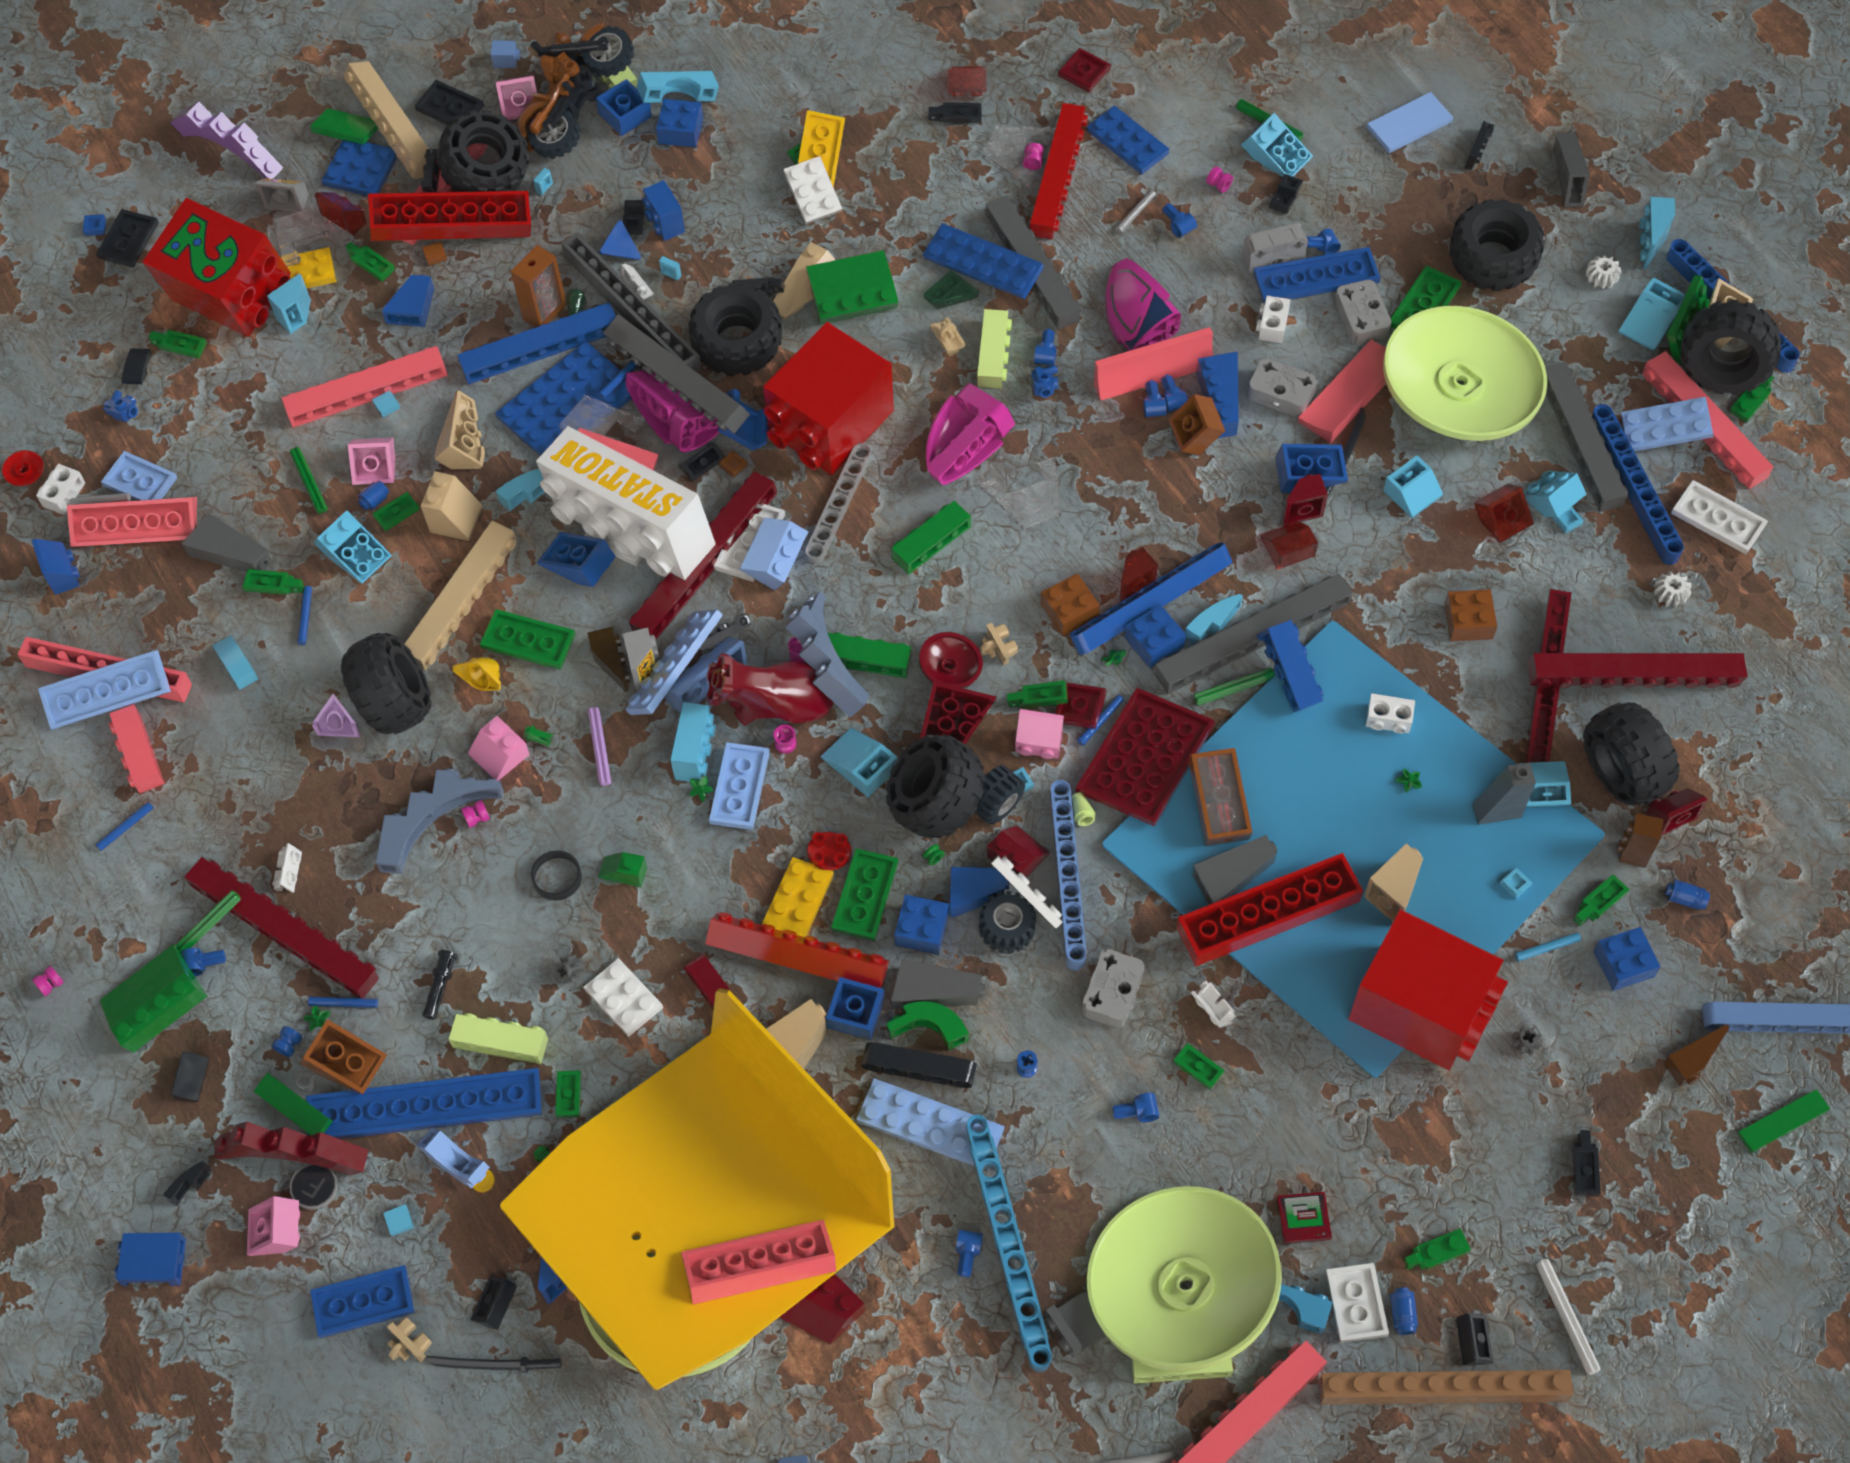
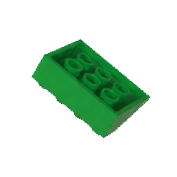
(852, 287)
(151, 999)

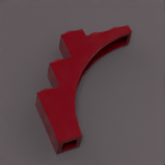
(286, 1144)

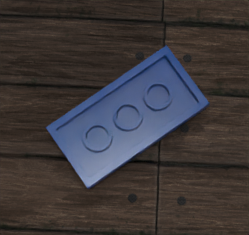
(1128, 140)
(362, 1301)

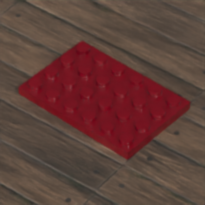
(1145, 756)

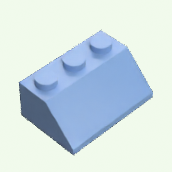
(773, 551)

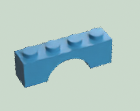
(1310, 1309)

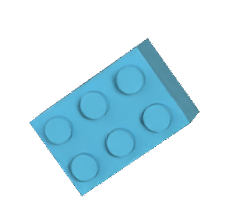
(692, 742)

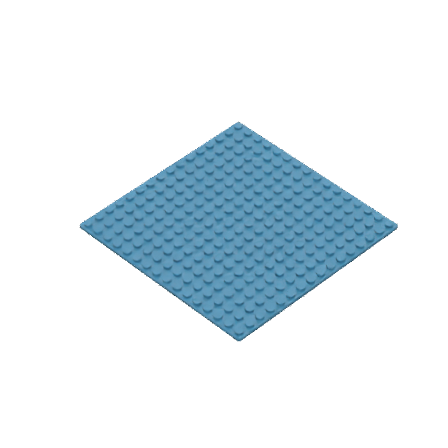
(1329, 789)

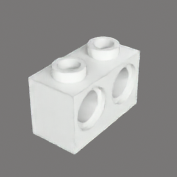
(1274, 319)
(60, 488)
(1390, 708)

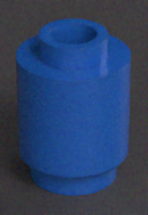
(373, 495)

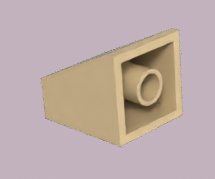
(1725, 292)
(450, 507)
(1393, 883)
(801, 1031)

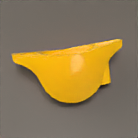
(480, 673)

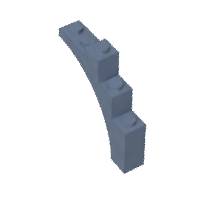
(817, 650)
(424, 808)

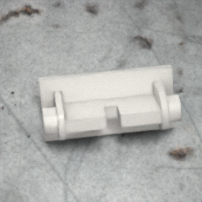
(631, 276)
(289, 861)
(1220, 1013)

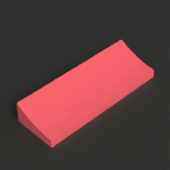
(1152, 362)
(1346, 393)
(131, 521)
(758, 1261)

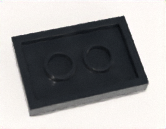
(446, 102)
(127, 238)

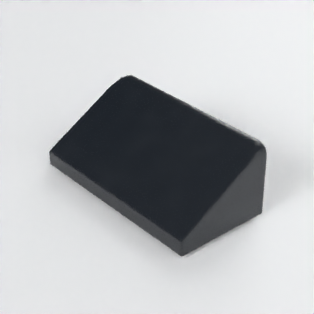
(702, 462)
(189, 1077)
(494, 1302)
(1474, 1339)

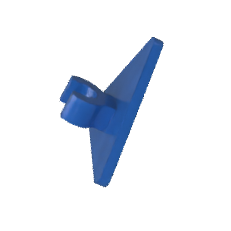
(620, 244)

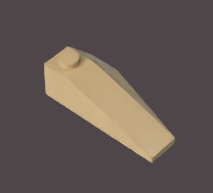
(797, 284)
(459, 439)

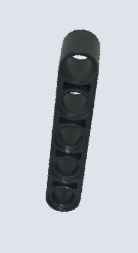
(918, 1065)

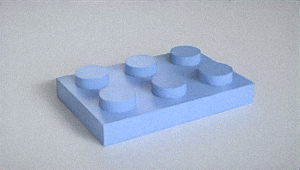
(138, 478)

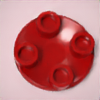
(829, 850)

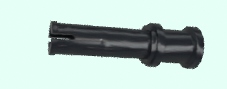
(441, 974)

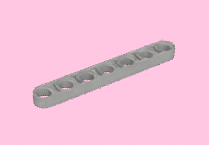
(838, 512)

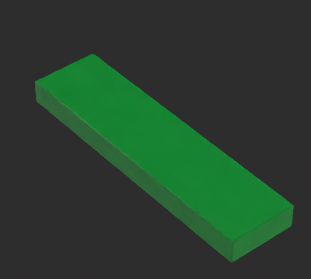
(292, 1105)
(1783, 1121)

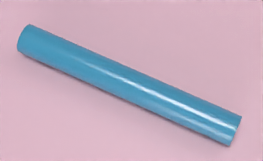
(1546, 947)

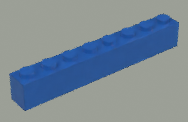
(536, 343)

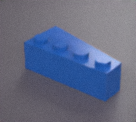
(1220, 382)
(1291, 665)

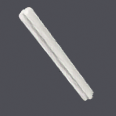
(1568, 1317)

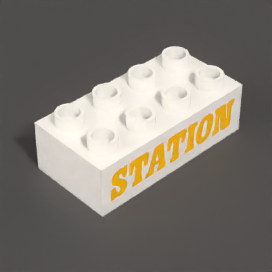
(625, 503)

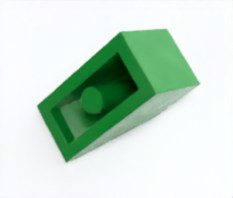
(624, 868)

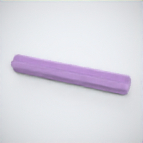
(599, 746)

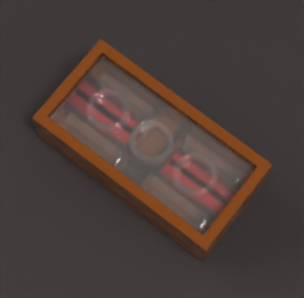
(538, 287)
(1220, 797)

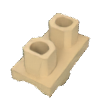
(948, 336)
(995, 644)
(416, 1347)

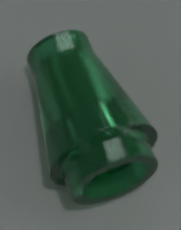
(575, 301)

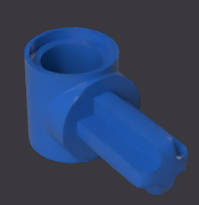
(1180, 222)
(1325, 241)
(1046, 351)
(1173, 395)
(1154, 403)
(198, 961)
(1144, 1108)
(968, 1247)

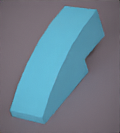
(520, 488)
(1213, 618)
(235, 662)

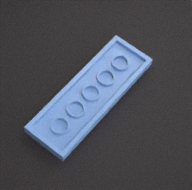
(673, 662)
(104, 690)
(921, 1121)

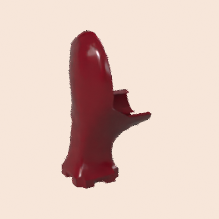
(768, 691)

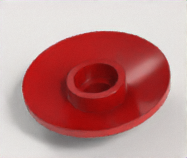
(19, 462)

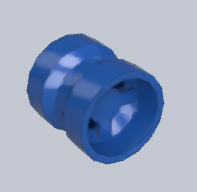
(287, 1041)

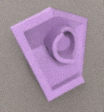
(335, 720)

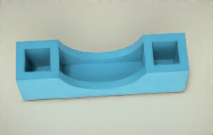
(697, 84)

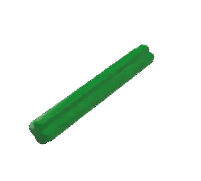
(1260, 115)
(308, 480)
(1233, 686)
(208, 921)

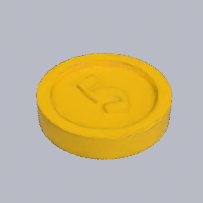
(486, 1184)

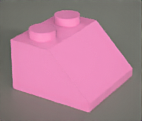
(515, 95)
(372, 460)
(1039, 734)
(498, 749)
(273, 1226)

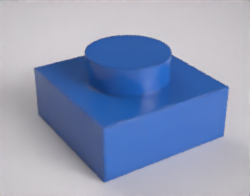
(94, 225)

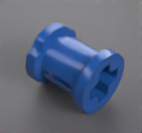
(1024, 1058)

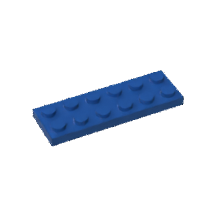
(983, 261)
(1316, 274)

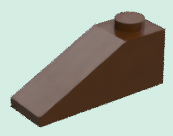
(1691, 1060)

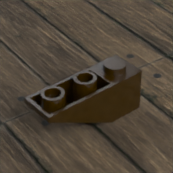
(606, 655)

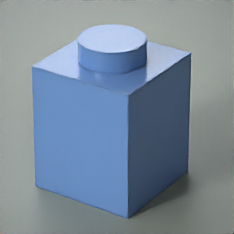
(504, 54)

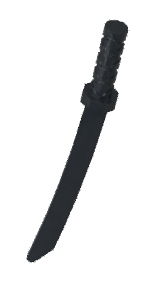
(1352, 440)
(523, 1364)

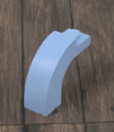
(452, 1158)

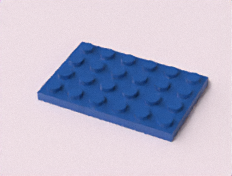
(545, 403)

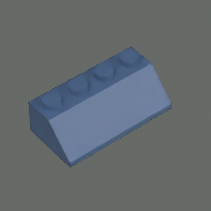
(692, 684)

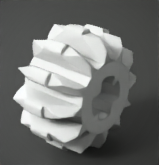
(1603, 272)
(1672, 589)

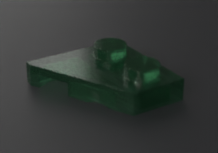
(950, 291)

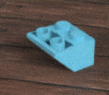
(291, 303)
(1413, 486)
(1554, 493)
(1551, 785)

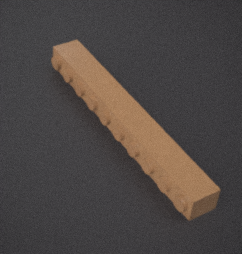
(1445, 1387)

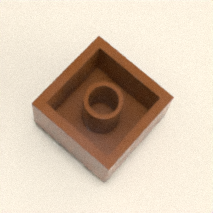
(1196, 424)
(1069, 604)
(1470, 615)

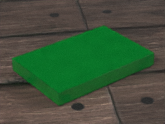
(344, 126)

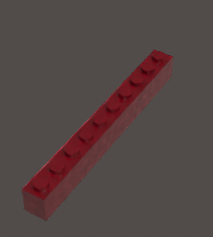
(675, 592)
(1636, 669)
(284, 929)

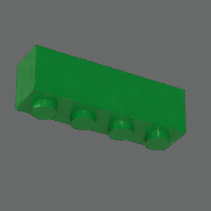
(931, 537)
(872, 655)

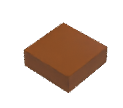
(434, 253)
(733, 464)

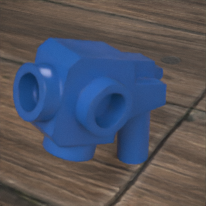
(1043, 382)
(121, 407)

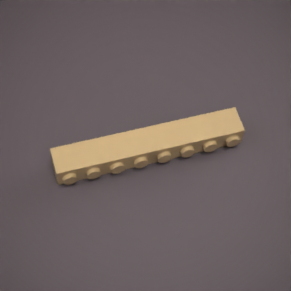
(388, 116)
(460, 593)

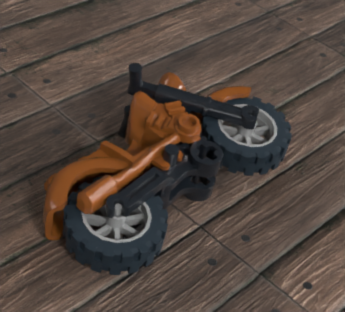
(571, 86)

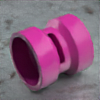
(1033, 156)
(1219, 179)
(794, 646)
(787, 735)
(470, 815)
(42, 982)

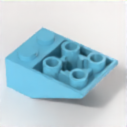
(1276, 147)
(1655, 226)
(1652, 314)
(352, 547)
(861, 761)

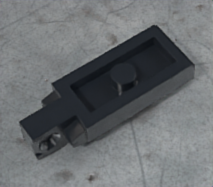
(956, 112)
(1480, 143)
(431, 172)
(767, 285)
(724, 630)
(1586, 1166)

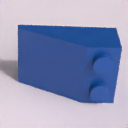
(1299, 460)
(578, 558)

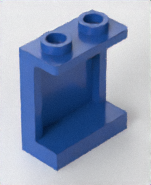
(753, 430)
(150, 1258)

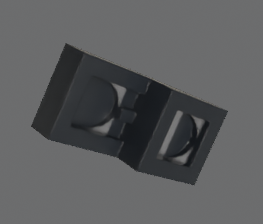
(1286, 194)
(634, 216)
(135, 366)
(192, 1177)

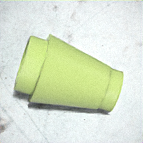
(1082, 810)

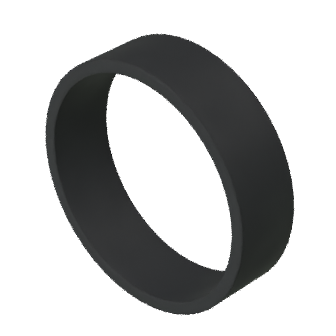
(552, 855)

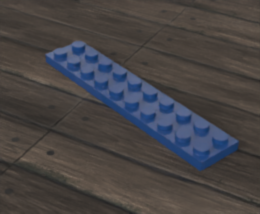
(431, 1104)

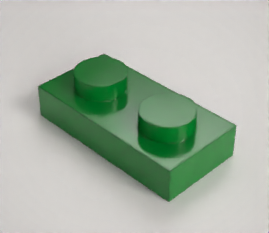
(396, 511)
(1198, 1066)
(568, 1094)

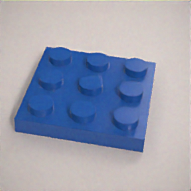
(360, 168)

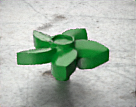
(1114, 656)
(1409, 780)
(700, 788)
(317, 1018)

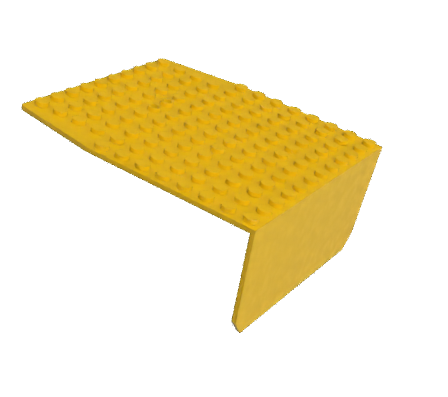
(691, 1159)

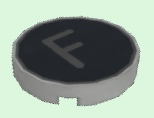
(313, 1187)

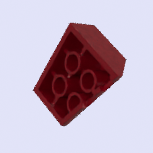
(955, 711)
(826, 1310)

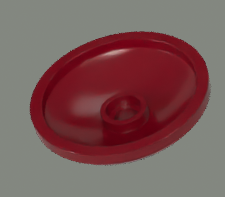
(950, 651)

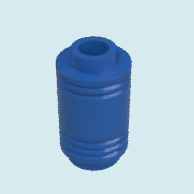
(1687, 894)
(1404, 1311)

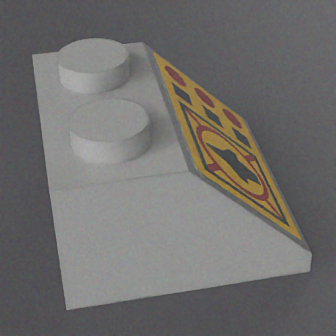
(282, 194)
(641, 654)

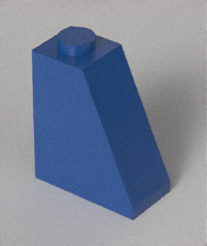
(411, 302)
(973, 887)

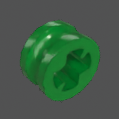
(933, 854)

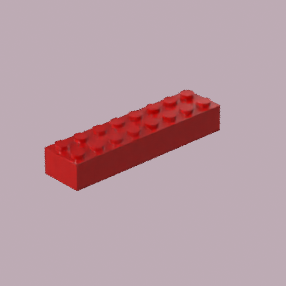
(449, 215)
(1269, 909)

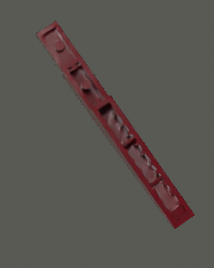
(1546, 699)

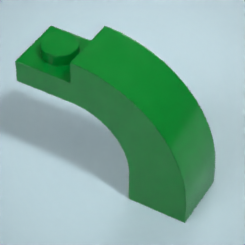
(930, 1016)

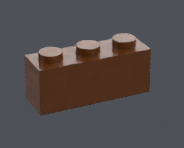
(1639, 840)

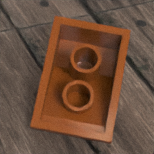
(343, 1058)

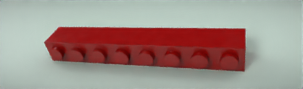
(1057, 171)
(795, 951)

